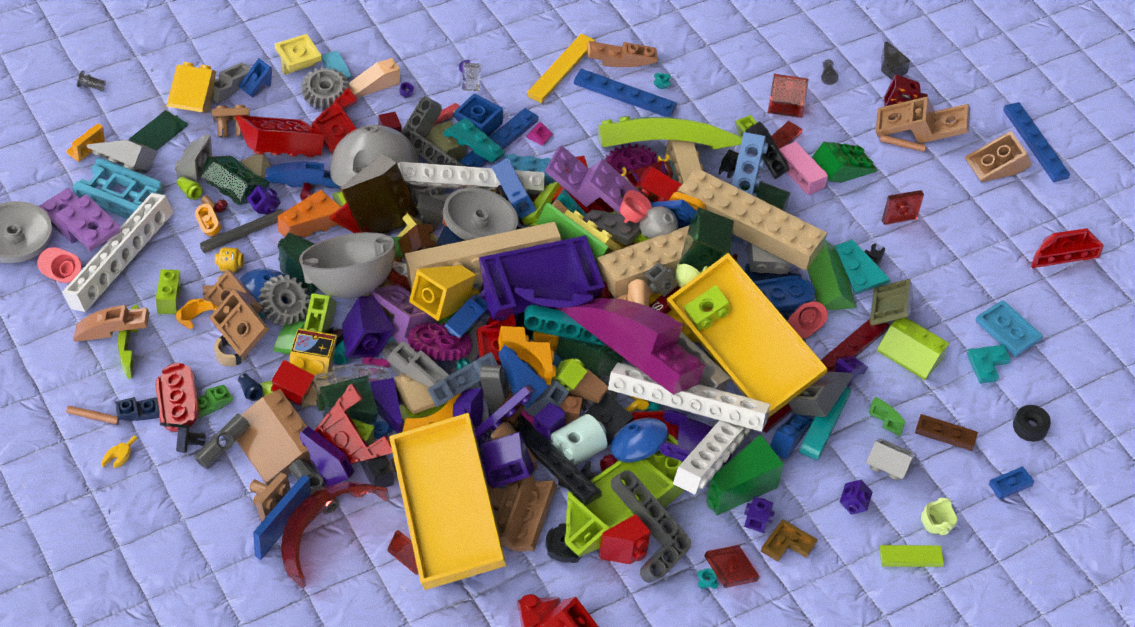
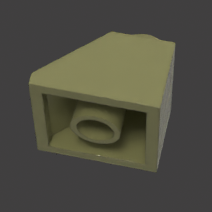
(447, 144)

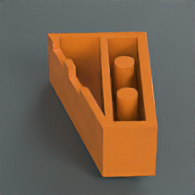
(308, 216)

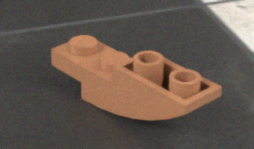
(626, 56)
(106, 321)

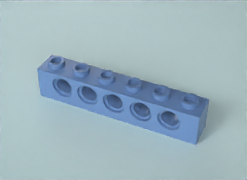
(749, 144)

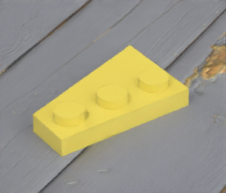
(591, 227)

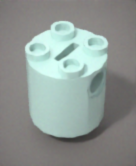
(580, 439)

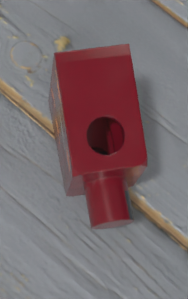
(902, 90)

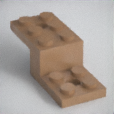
(923, 120)
(236, 313)

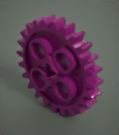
(630, 158)
(438, 342)

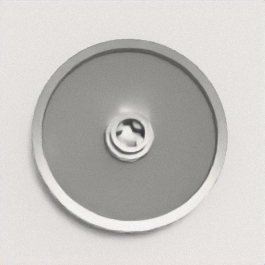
(478, 213)
(23, 231)

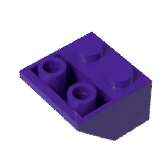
(506, 460)

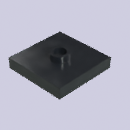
(611, 415)

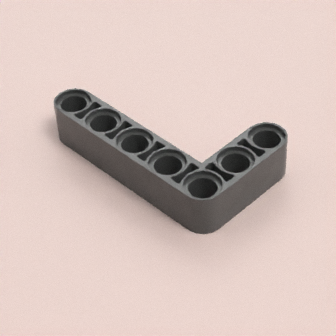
(418, 128)
(494, 385)
(667, 540)

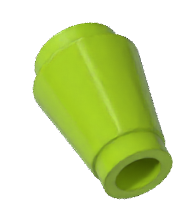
(190, 188)

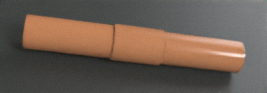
(902, 143)
(90, 414)

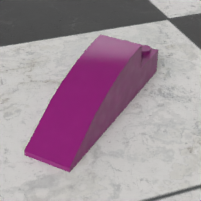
(643, 338)

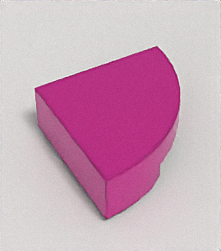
(380, 362)

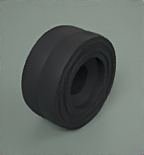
(1029, 432)

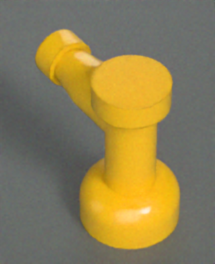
(639, 403)

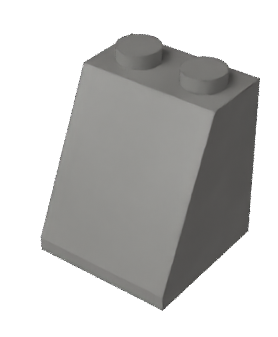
(765, 262)

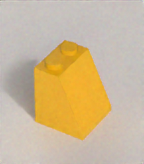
(192, 88)
(442, 290)

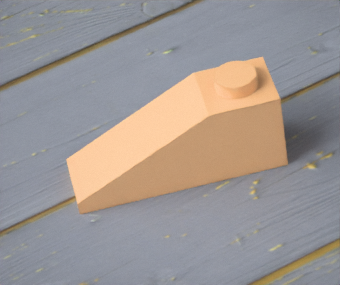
(376, 78)

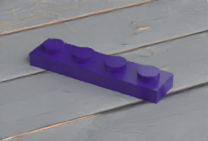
(507, 409)

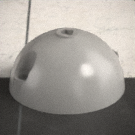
(364, 146)
(349, 264)

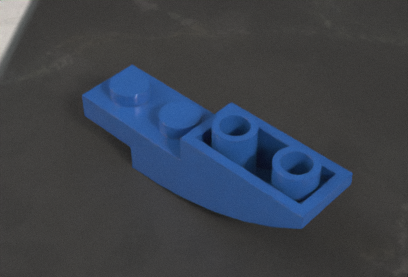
(296, 172)

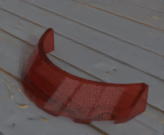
(307, 512)

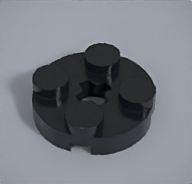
(556, 549)

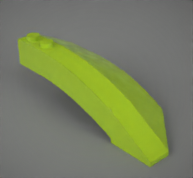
(663, 128)
(588, 522)

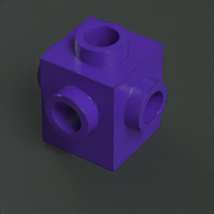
(264, 200)
(856, 497)
(759, 514)

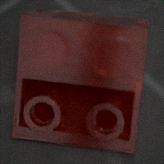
(787, 95)

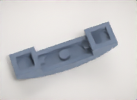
(459, 380)

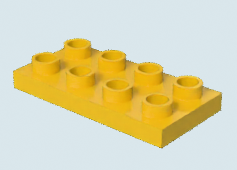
(753, 340)
(447, 501)

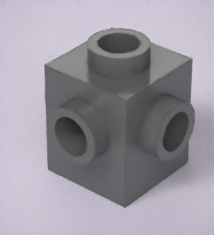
(661, 279)

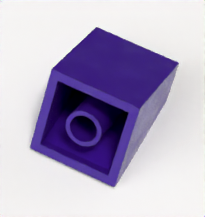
(366, 329)

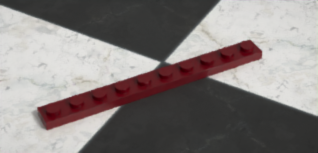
(851, 346)

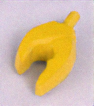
(121, 451)

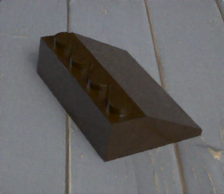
(379, 196)

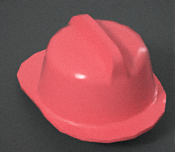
(634, 206)
(59, 264)
(808, 318)

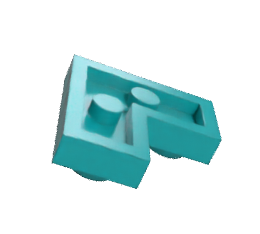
(984, 362)

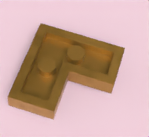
(786, 537)

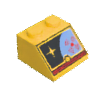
(313, 351)

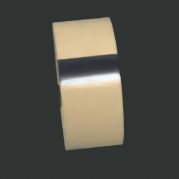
(223, 359)

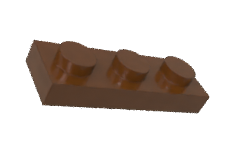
(946, 432)

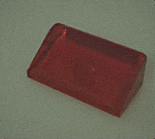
(402, 550)

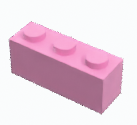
(803, 168)

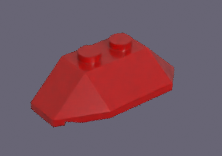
(1067, 247)

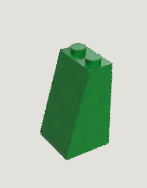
(747, 475)

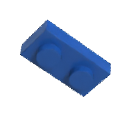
(1011, 482)

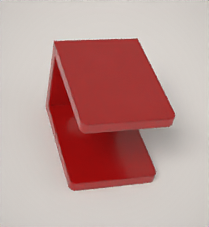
(293, 382)

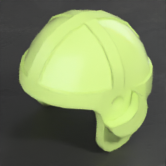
(686, 273)
(939, 517)

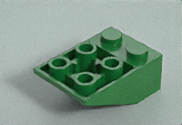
(843, 161)

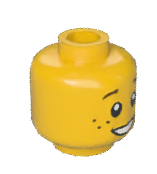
(229, 259)

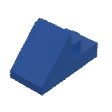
(257, 76)

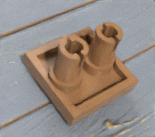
(223, 115)
(269, 495)

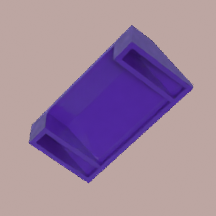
(549, 268)

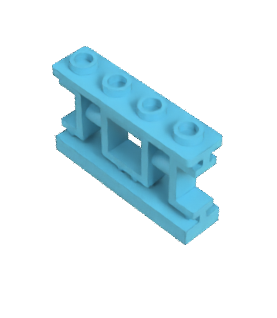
(111, 200)

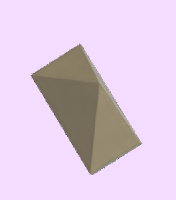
(257, 163)

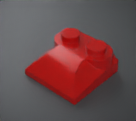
(535, 609)

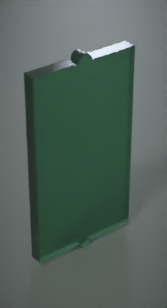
(159, 130)

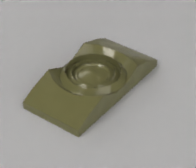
(891, 302)

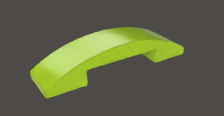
(126, 357)

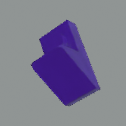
(850, 365)

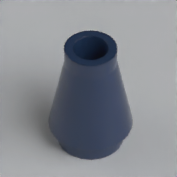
(251, 389)

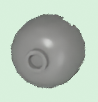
(658, 222)

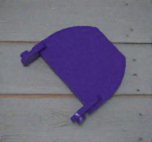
(689, 435)

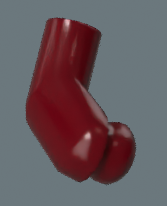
(306, 191)

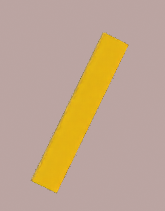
(559, 69)

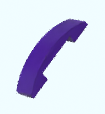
(575, 299)

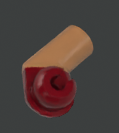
(218, 207)

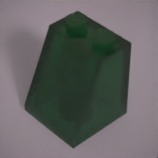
(707, 239)
(289, 252)
(363, 411)

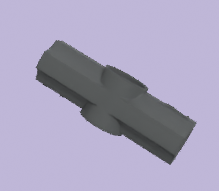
(213, 449)
(300, 468)

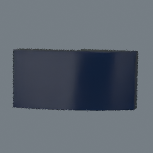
(134, 410)

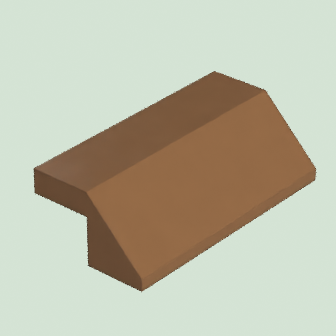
(524, 512)

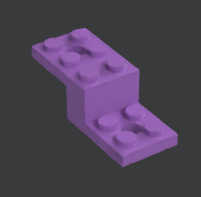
(590, 183)
(80, 218)
(396, 300)

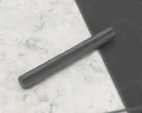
(240, 231)

